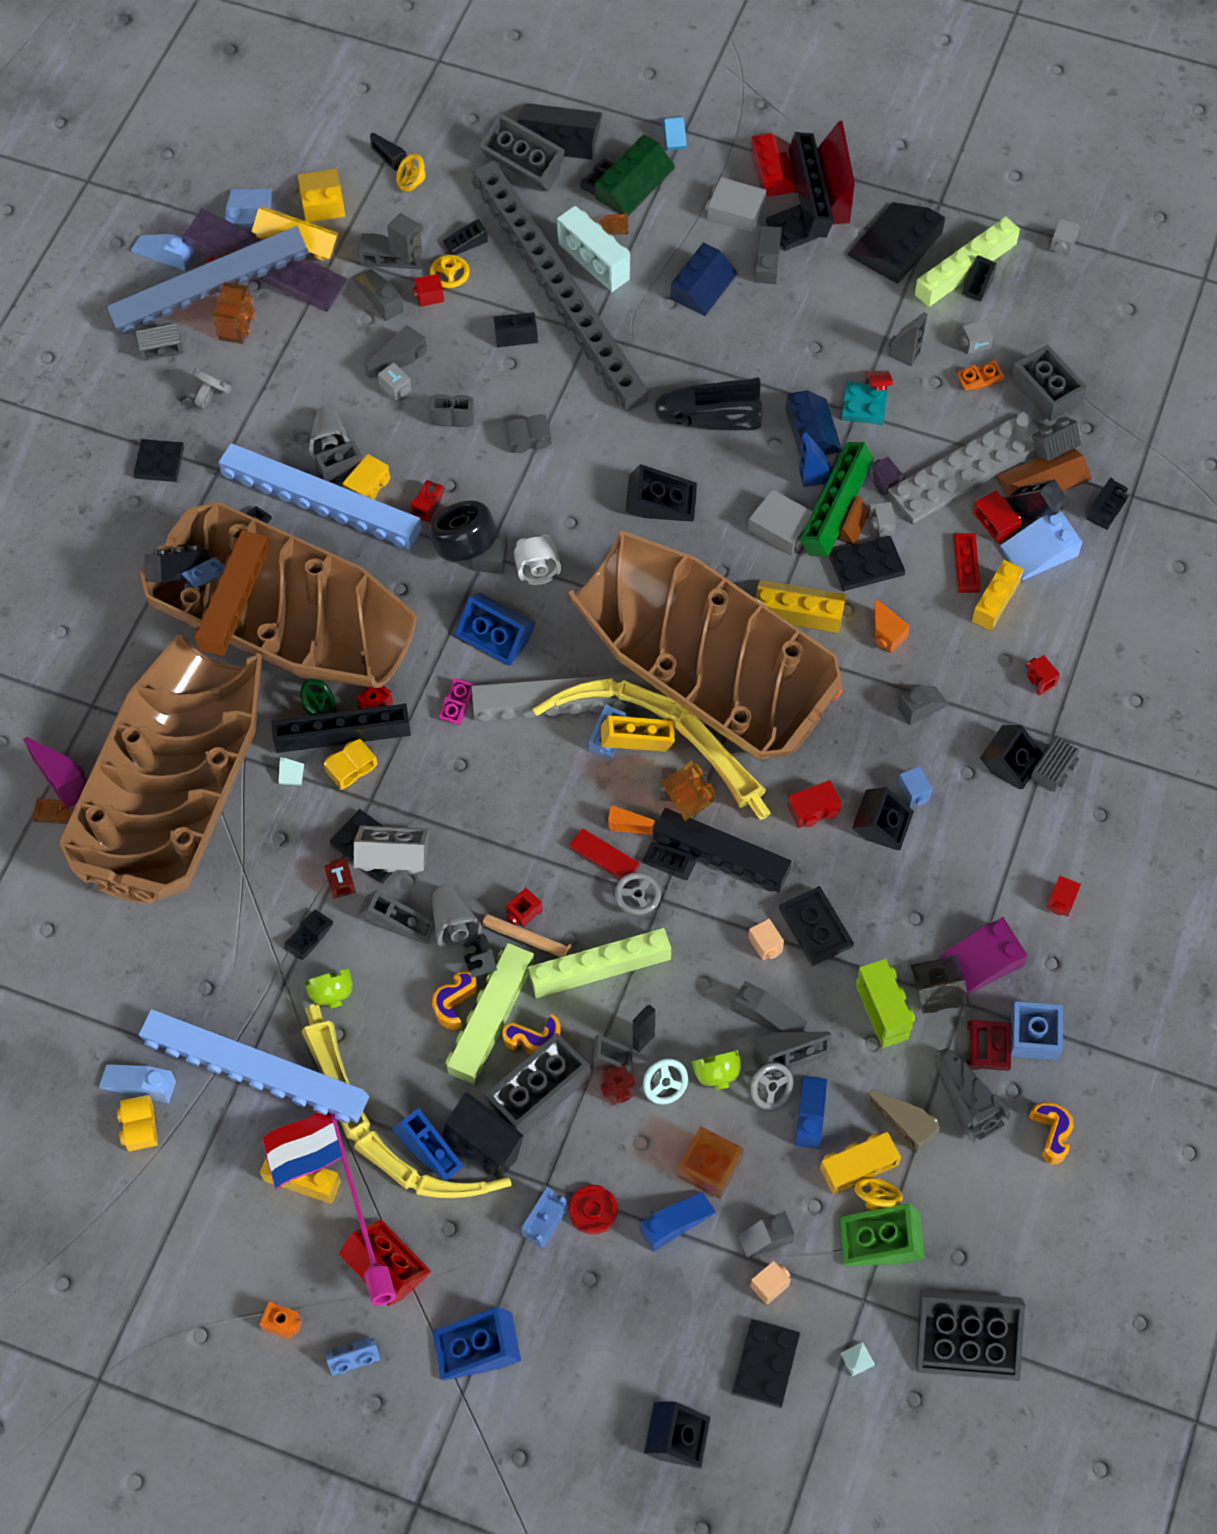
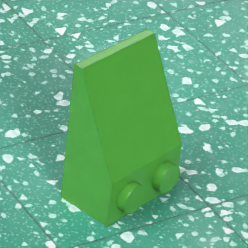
(882, 1236)

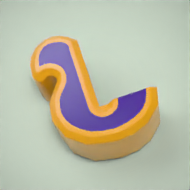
(449, 996)
(530, 1040)
(1061, 1127)

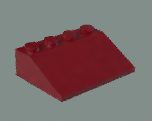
(838, 173)

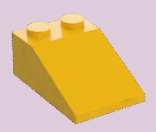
(321, 195)

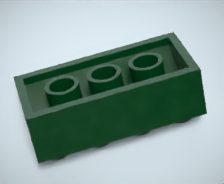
(634, 176)

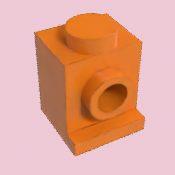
(287, 1328)

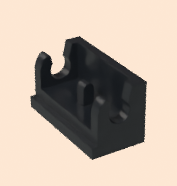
(515, 329)
(1108, 504)
(482, 959)

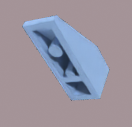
(165, 249)
(139, 1081)

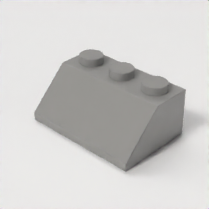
(391, 848)

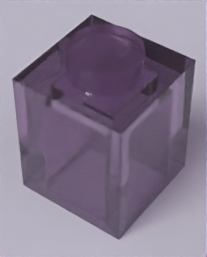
(885, 475)

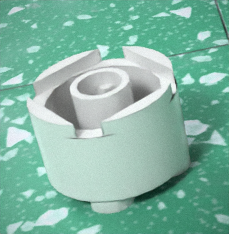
(537, 559)

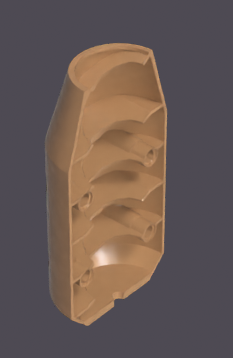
(305, 609)
(674, 615)
(164, 775)

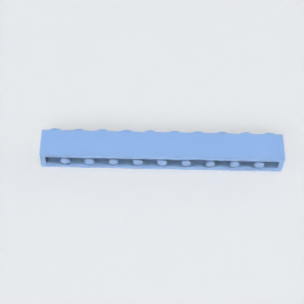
(320, 496)
(254, 1066)

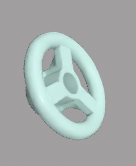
(657, 1073)

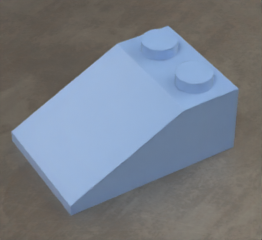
(244, 204)
(1043, 545)

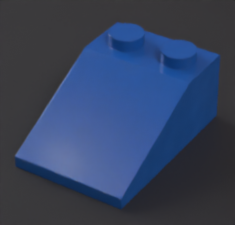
(477, 1344)

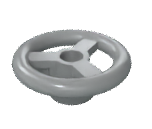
(639, 903)
(769, 1085)

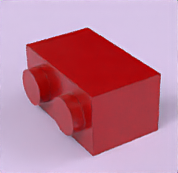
(997, 516)
(814, 804)

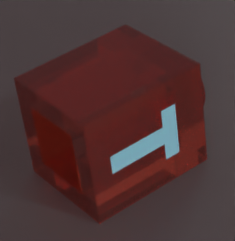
(339, 878)

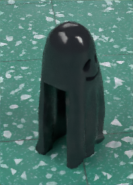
(713, 405)

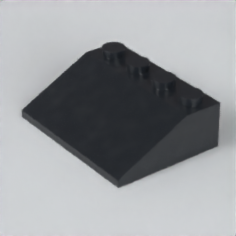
(565, 127)
(898, 240)
(970, 1334)

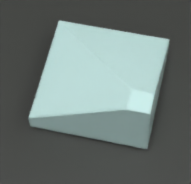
(290, 772)
(857, 1359)

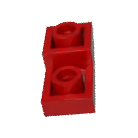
(879, 379)

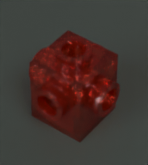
(618, 1092)

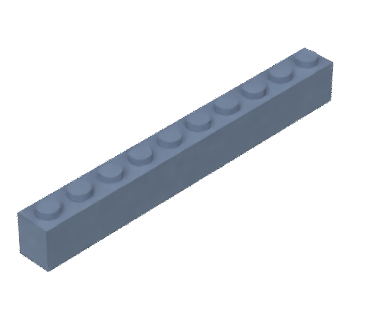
(208, 280)

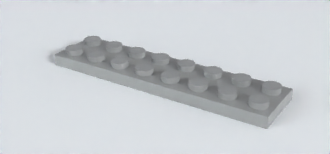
(965, 468)

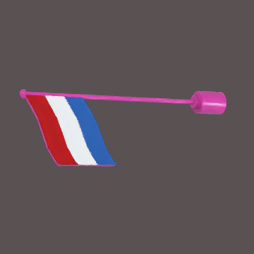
(308, 1148)

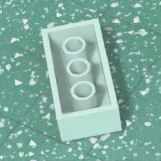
(593, 248)

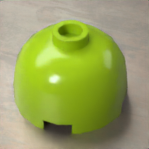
(330, 988)
(718, 1069)

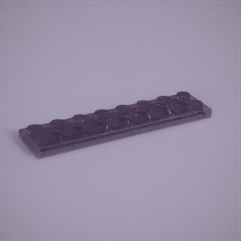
(298, 278)

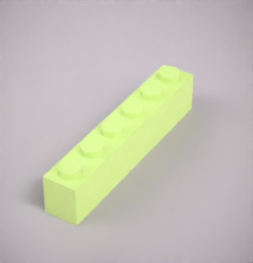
(958, 266)
(599, 963)
(490, 1014)

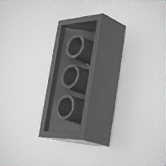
(523, 151)
(539, 1084)

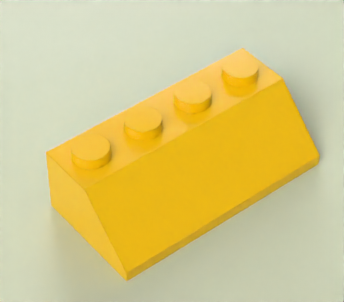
(803, 605)

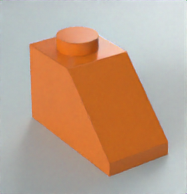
(888, 627)

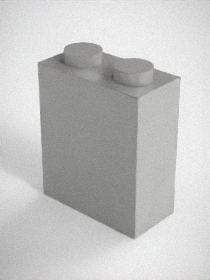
(735, 204)
(780, 522)

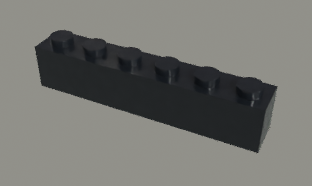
(810, 185)
(340, 728)
(722, 850)

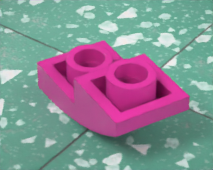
(457, 702)

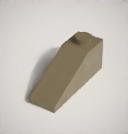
(907, 1120)

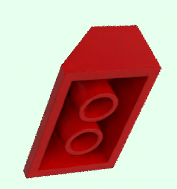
(773, 164)
(389, 1251)

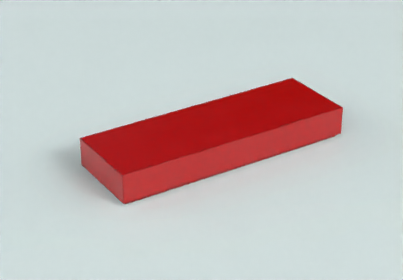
(966, 563)
(603, 854)

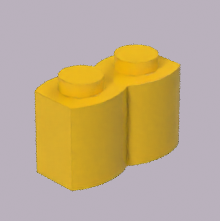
(350, 763)
(138, 1123)

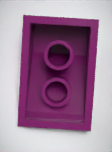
(59, 771)
(988, 954)

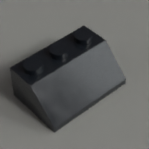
(483, 1136)

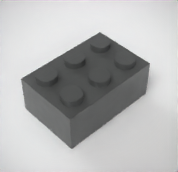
(1048, 382)

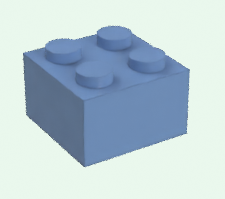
(1036, 1030)

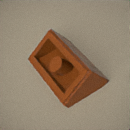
(854, 522)

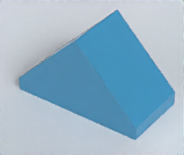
(674, 132)

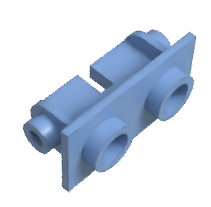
(203, 573)
(342, 1360)

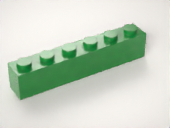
(837, 499)

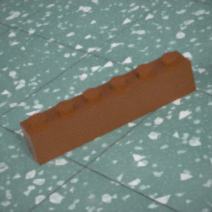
(231, 593)

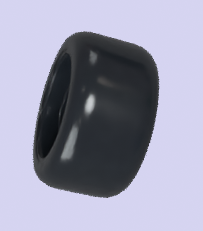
(462, 531)

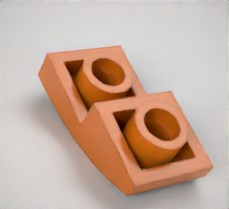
(980, 377)

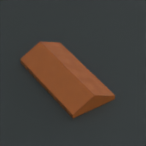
(1068, 471)

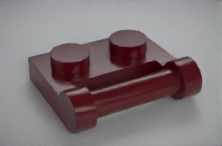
(997, 1045)

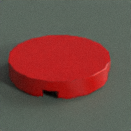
(593, 1209)

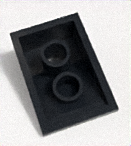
(660, 495)

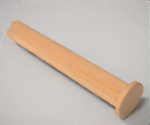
(526, 936)

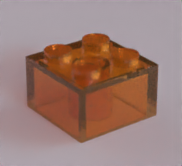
(233, 313)
(689, 789)
(710, 1162)

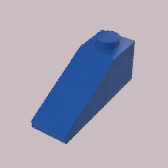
(813, 463)
(811, 1112)
(427, 1145)
(675, 1220)

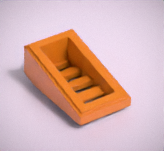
(626, 821)

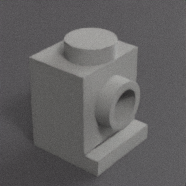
(882, 519)

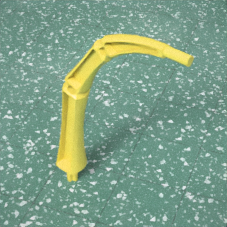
(740, 782)
(324, 1048)

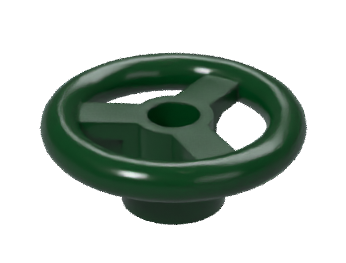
(314, 702)

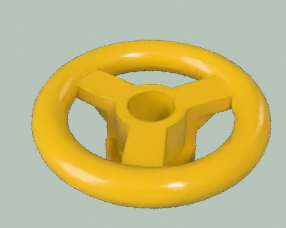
(413, 173)
(449, 265)
(878, 1197)

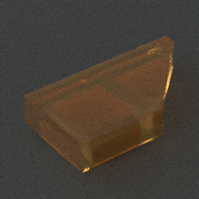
(615, 224)
(50, 812)

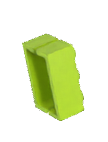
(885, 1003)

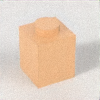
(766, 940)
(771, 1282)

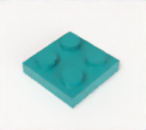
(864, 404)

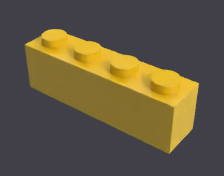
(317, 239)

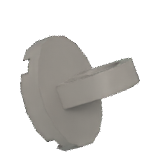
(208, 387)

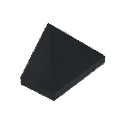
(980, 278)

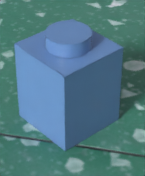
(915, 786)

